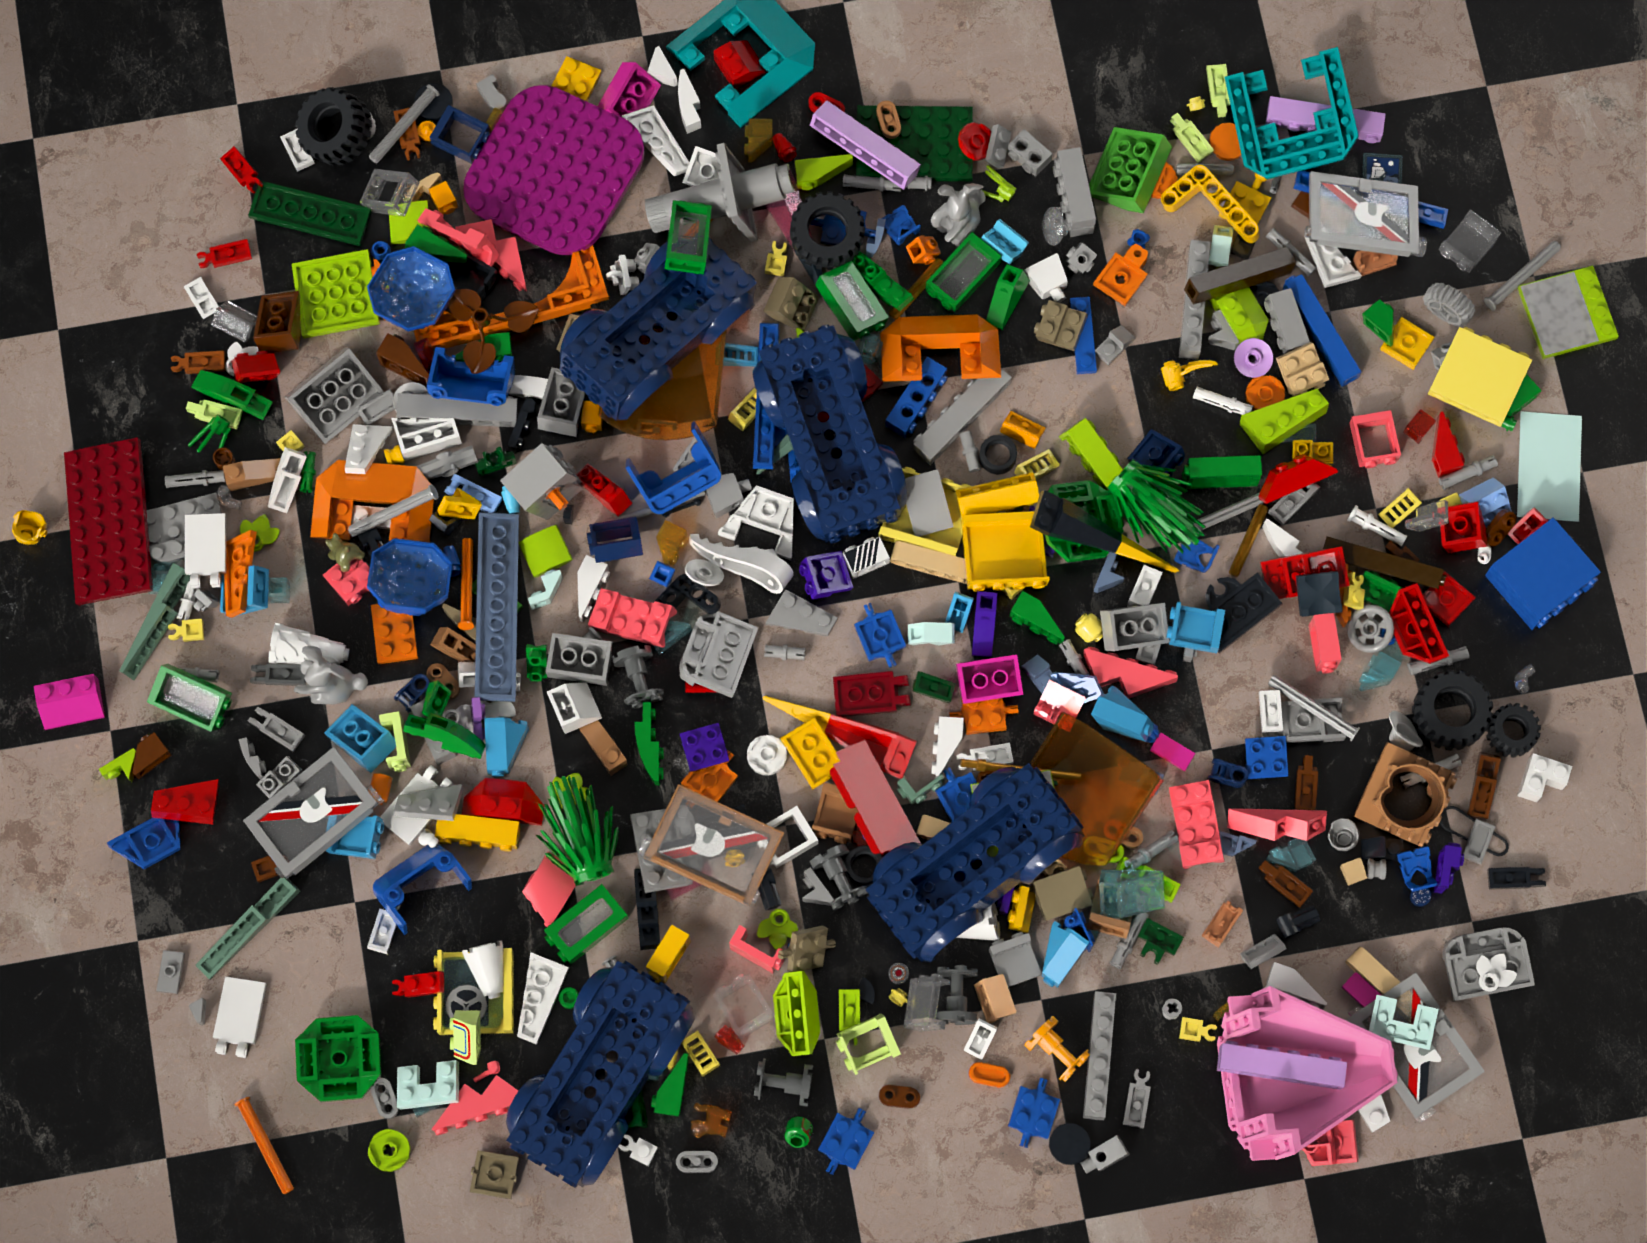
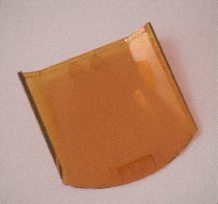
(684, 399)
(1111, 787)

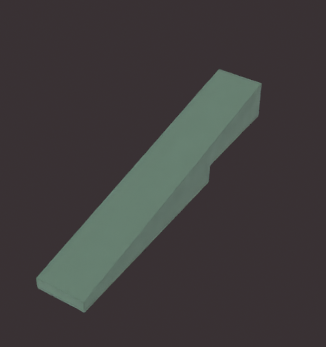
(156, 622)
(247, 927)

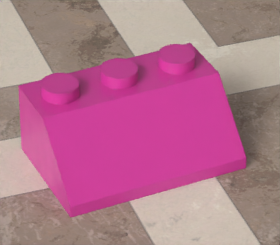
(629, 90)
(989, 679)
(69, 701)

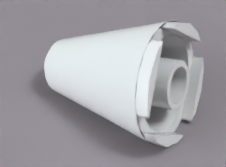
(986, 930)
(487, 967)

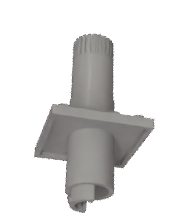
(730, 194)

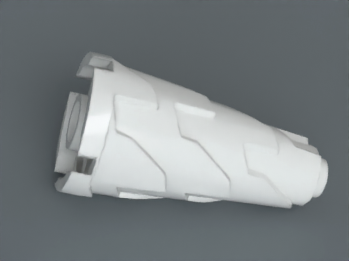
(288, 644)

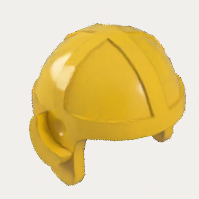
(29, 527)

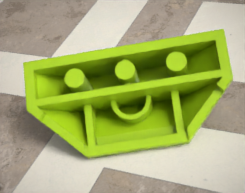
(1242, 314)
(796, 1013)

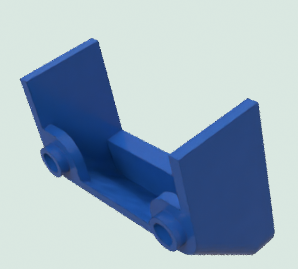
(681, 485)
(389, 886)

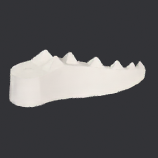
(753, 563)

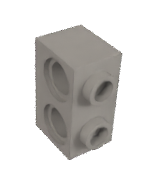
(1033, 149)

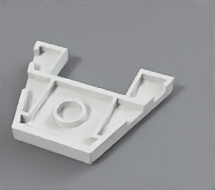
(768, 512)

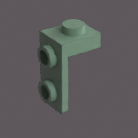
(906, 791)

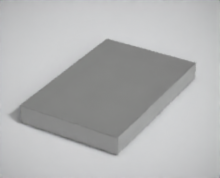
(927, 504)

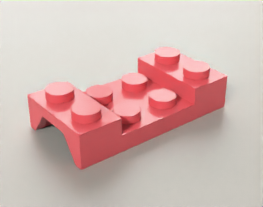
(472, 242)
(631, 618)
(1196, 824)

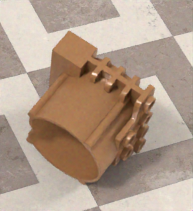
(1394, 761)

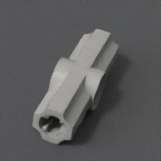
(448, 463)

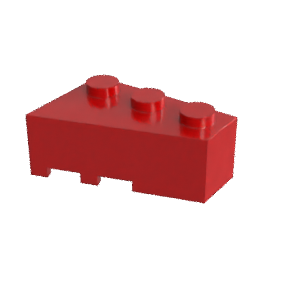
(187, 802)

